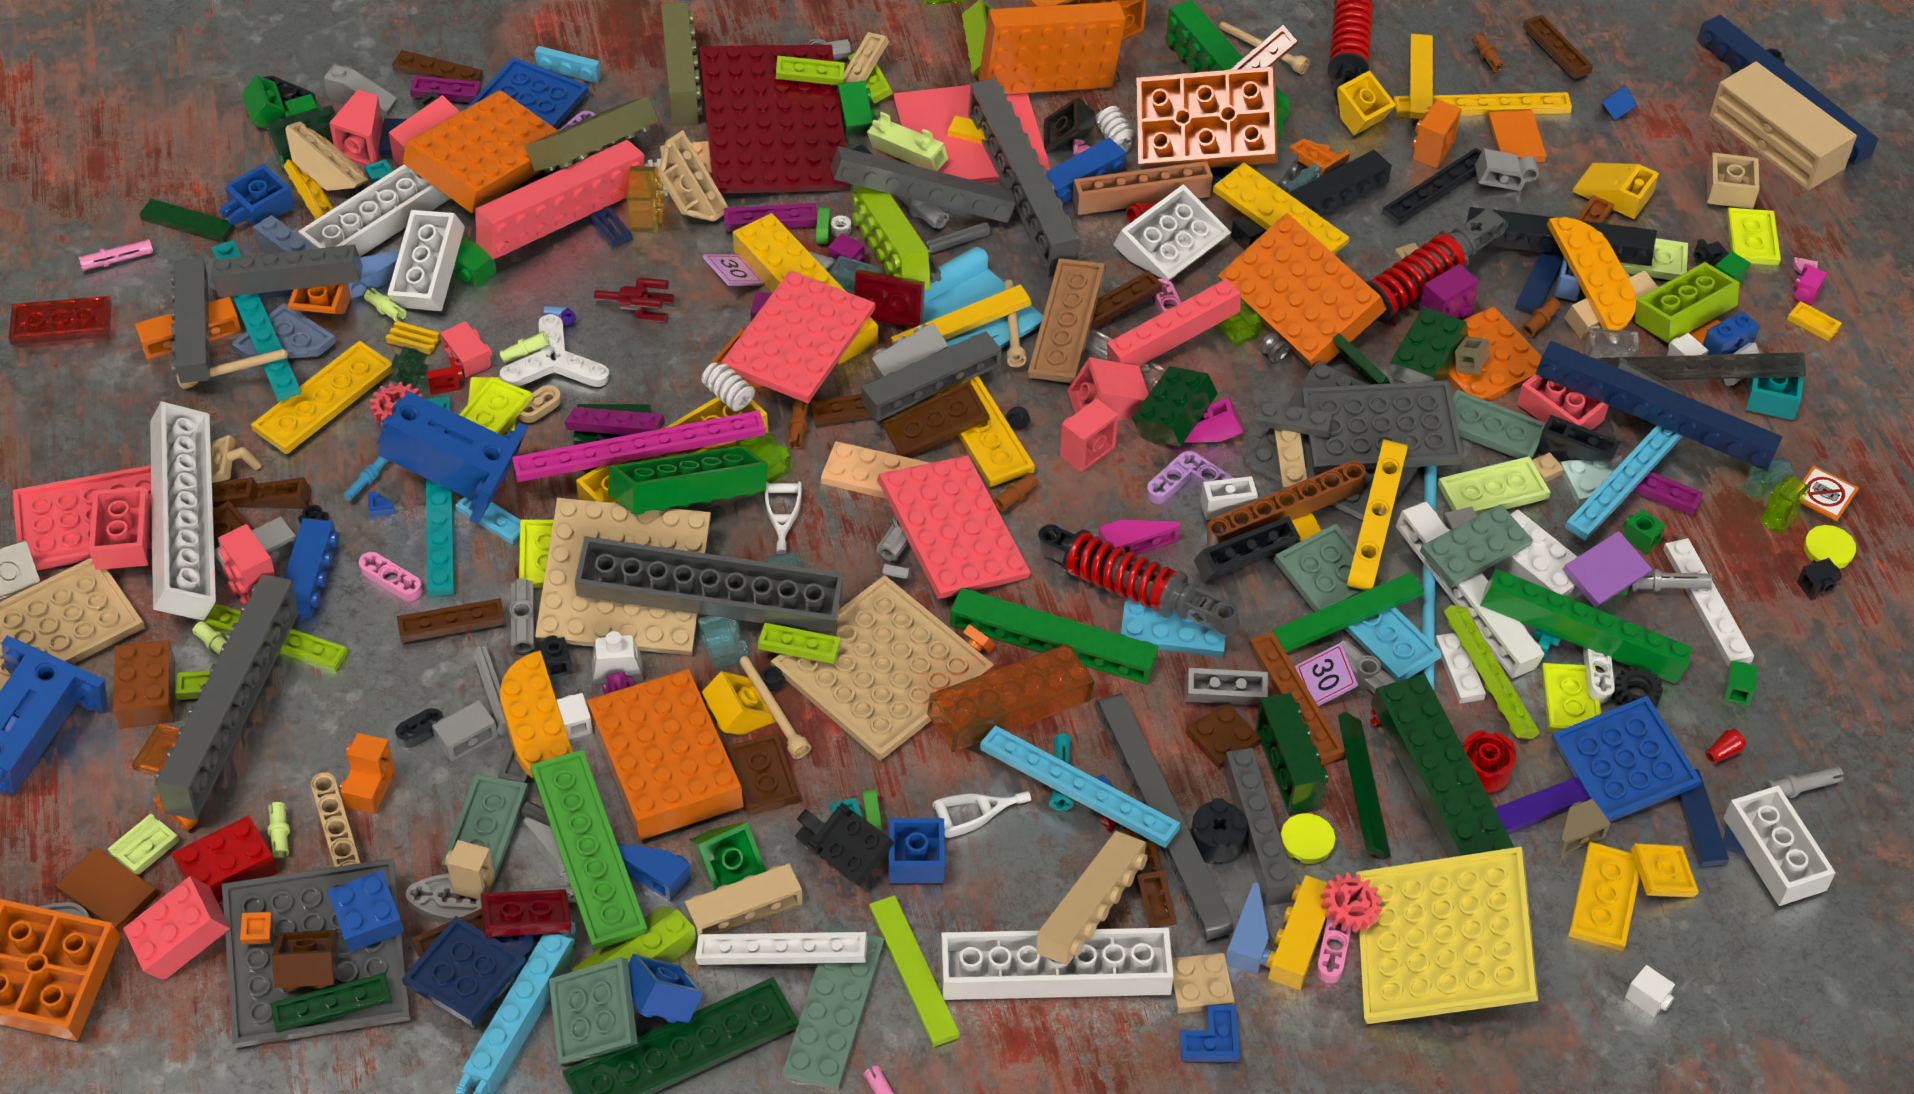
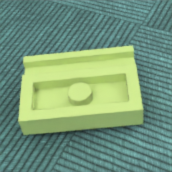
(143, 844)

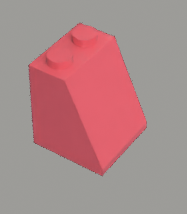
(358, 128)
(1111, 382)

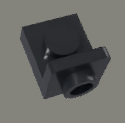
(1709, 253)

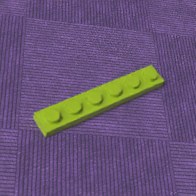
(1492, 673)

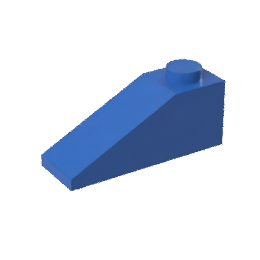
(656, 869)

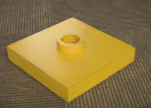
(1664, 870)

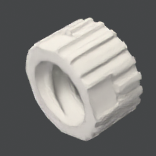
(840, 221)

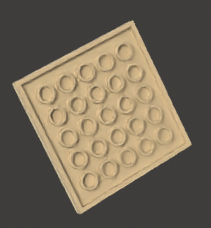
(586, 619)
(885, 667)

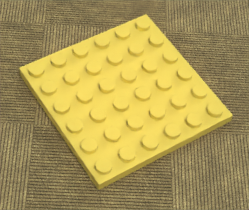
(1448, 937)

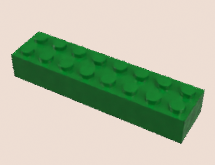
(1204, 46)

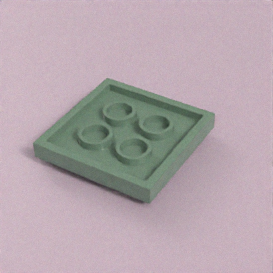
(1321, 567)
(593, 1011)

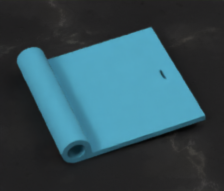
(967, 282)

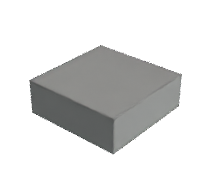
(896, 571)

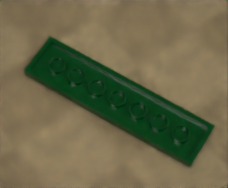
(688, 1048)

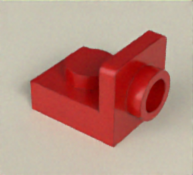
(445, 379)

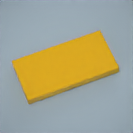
(1605, 897)

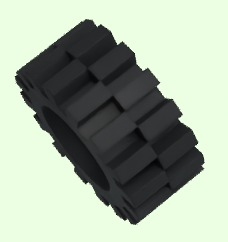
(1638, 679)

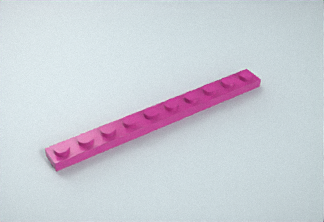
(638, 446)

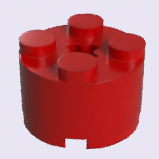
(1491, 758)

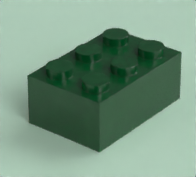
(1428, 347)
(1174, 406)

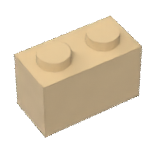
(470, 869)

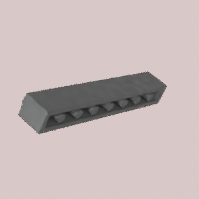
(922, 184)

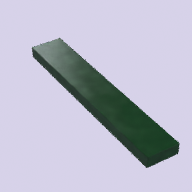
(1363, 785)

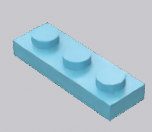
(568, 64)

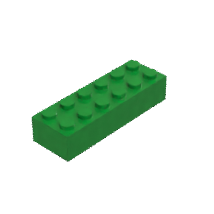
(687, 479)

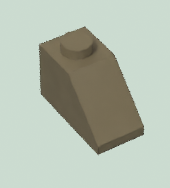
(1583, 824)

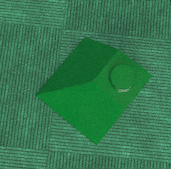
(727, 854)

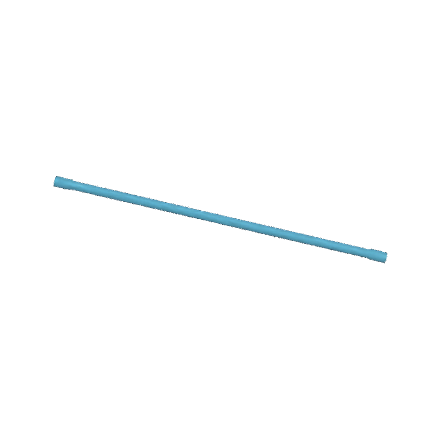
(1429, 580)

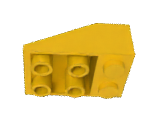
(1621, 184)

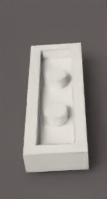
(1460, 669)

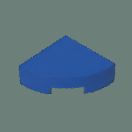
(379, 505)

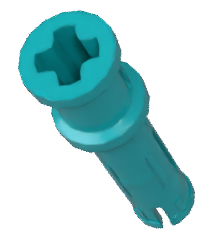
(1062, 752)

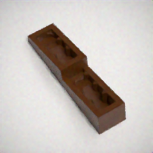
(276, 494)
(1153, 887)

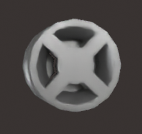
(1274, 347)

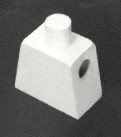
(616, 655)

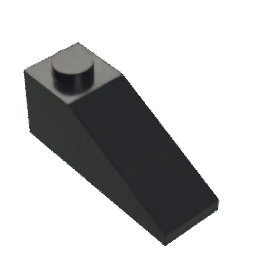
(1575, 442)

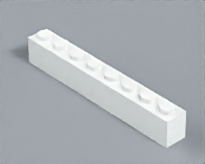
(1504, 635)

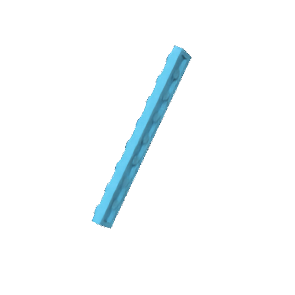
(1621, 482)
(1080, 786)

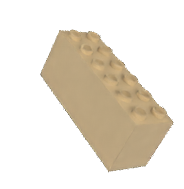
(1782, 125)

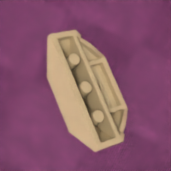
(322, 159)
(689, 180)

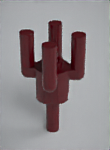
(639, 298)

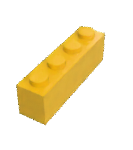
(1300, 936)

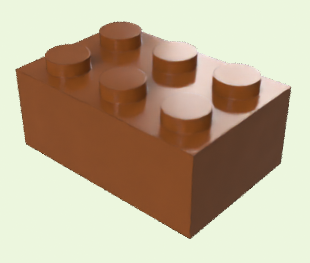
(144, 684)

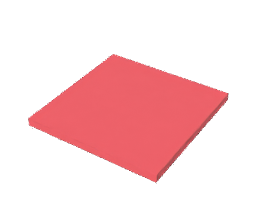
(966, 159)

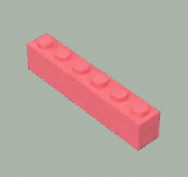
(1176, 325)

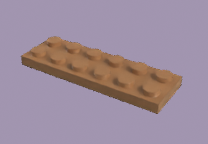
(1066, 320)

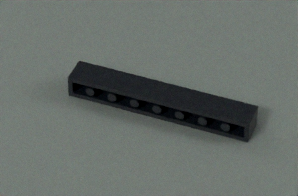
(1326, 192)
(1532, 234)

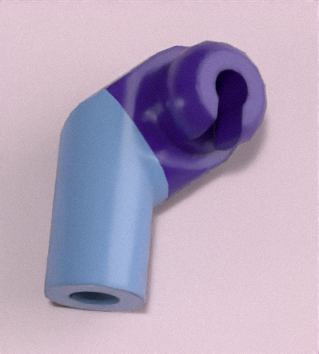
(564, 313)

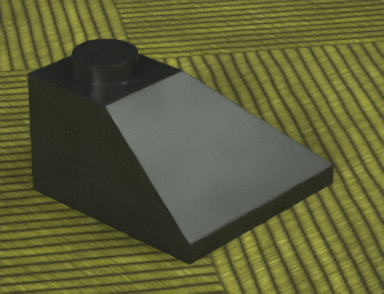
(1068, 124)

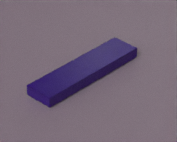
(1541, 805)

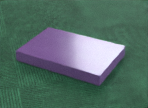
(1607, 569)

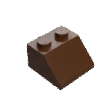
(305, 959)

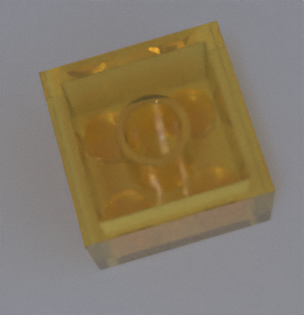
(645, 199)

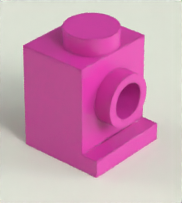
(1809, 284)

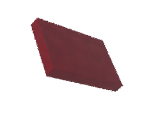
(895, 298)
(525, 912)

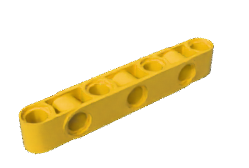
(1375, 527)

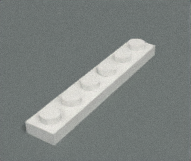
(1710, 605)
(781, 948)

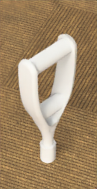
(786, 519)
(985, 805)

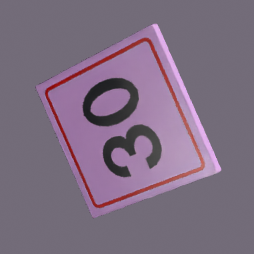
(733, 270)
(1328, 674)

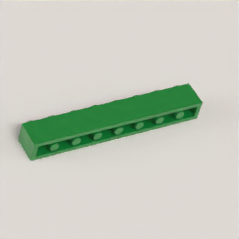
(1585, 626)
(1044, 631)

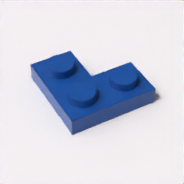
(1216, 1043)

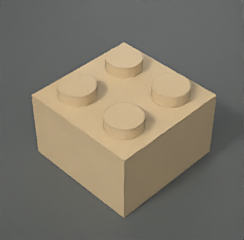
(1732, 180)

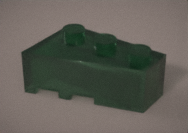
(316, 120)

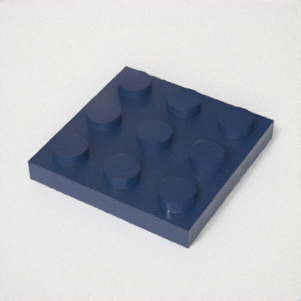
(463, 970)

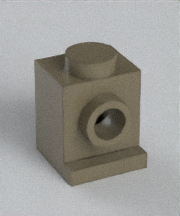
(1472, 355)

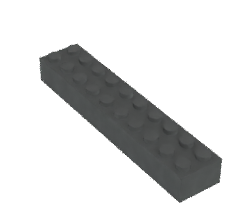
(1023, 175)
(709, 584)
(227, 697)

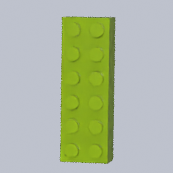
(890, 234)

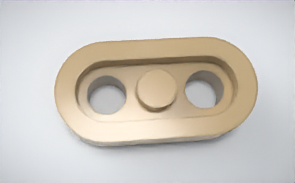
(543, 402)

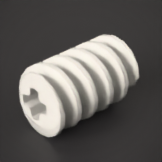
(1116, 126)
(728, 386)

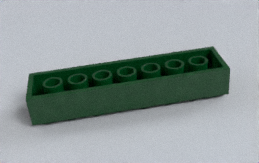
(1438, 768)

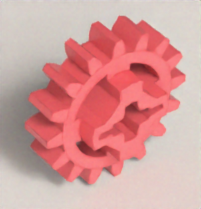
(388, 398)
(1357, 914)

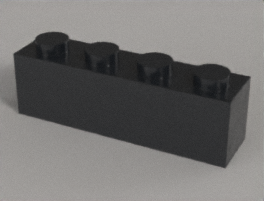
(1246, 549)

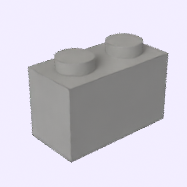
(464, 731)

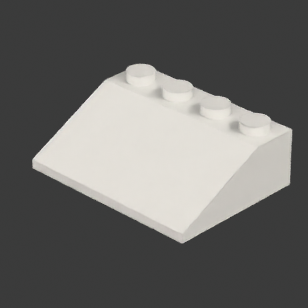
(1171, 234)

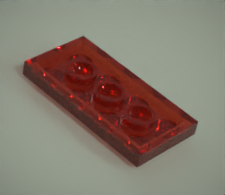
(60, 320)

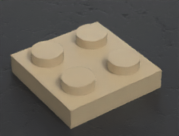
(1201, 982)

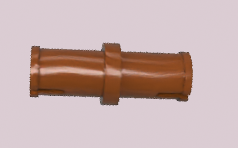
(1488, 52)
(1541, 317)
(797, 425)
(1015, 492)

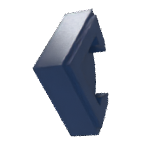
(1731, 842)

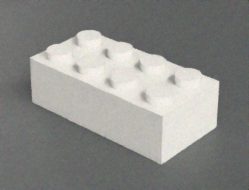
(426, 260)
(1541, 561)
(1779, 845)

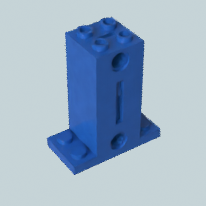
(449, 449)
(36, 706)

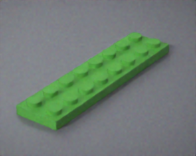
(588, 850)

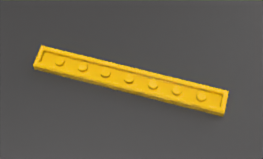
(1484, 103)

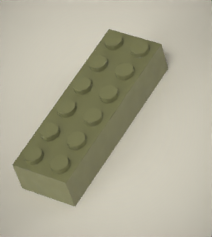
(681, 64)
(591, 135)

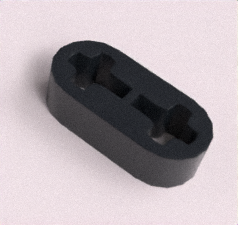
(418, 727)

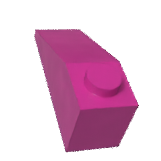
(1217, 423)
(1140, 535)

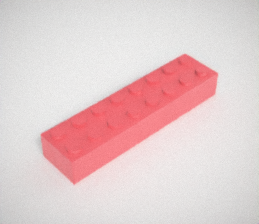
(556, 200)

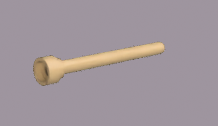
(1298, 63)
(1016, 354)
(241, 364)
(797, 745)

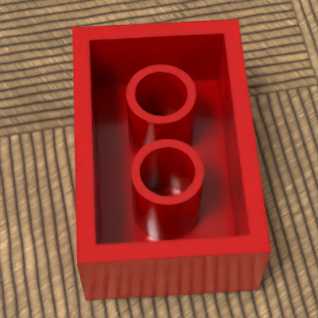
(226, 857)

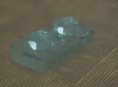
(1305, 176)

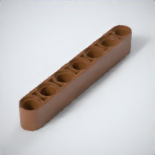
(1295, 496)

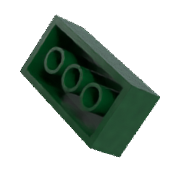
(1291, 754)

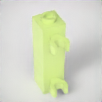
(907, 144)

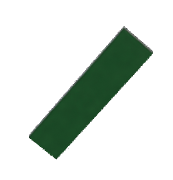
(186, 220)
(330, 1002)

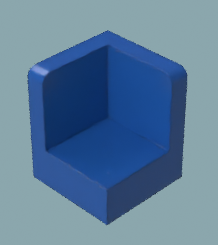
(1619, 102)

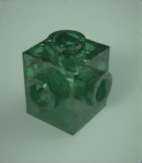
(409, 366)

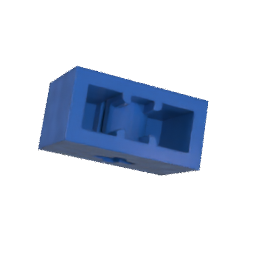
(1731, 334)

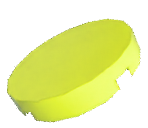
(1830, 543)
(1307, 838)

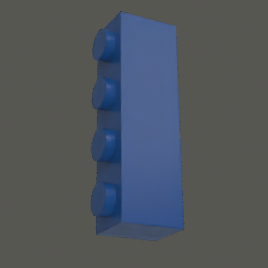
(1095, 161)
(310, 561)

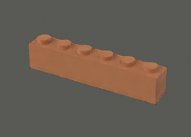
(1139, 186)

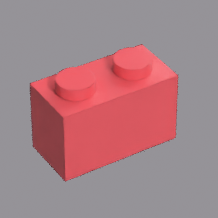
(466, 348)

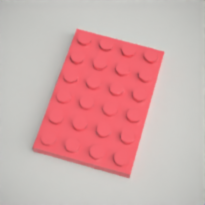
(798, 336)
(58, 514)
(953, 526)

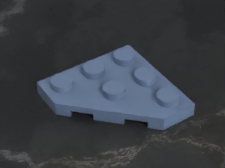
(295, 333)

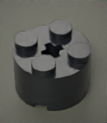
(1219, 831)

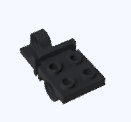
(845, 842)

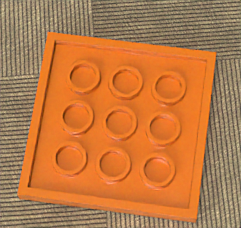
(1510, 359)

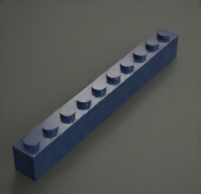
(1740, 51)
(1659, 405)

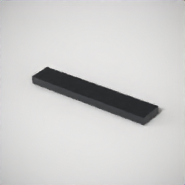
(1432, 188)

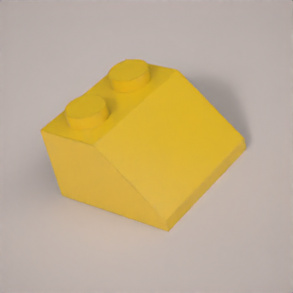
(1363, 102)
(736, 704)

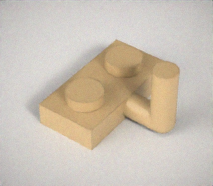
(224, 453)

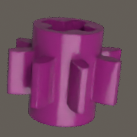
(617, 682)

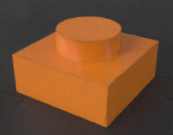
(978, 639)
(256, 928)

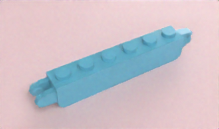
(517, 1014)

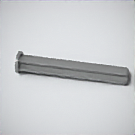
(491, 685)

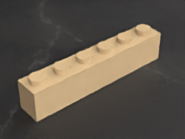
(1091, 898)

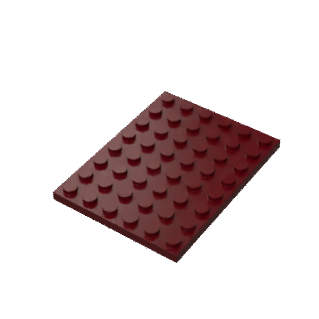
(769, 129)

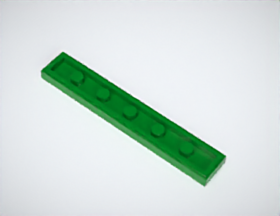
(1348, 612)

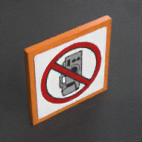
(1828, 493)

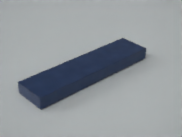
(1539, 282)
(1703, 826)

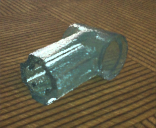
(1760, 480)

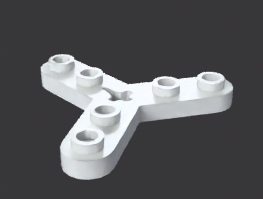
(565, 363)

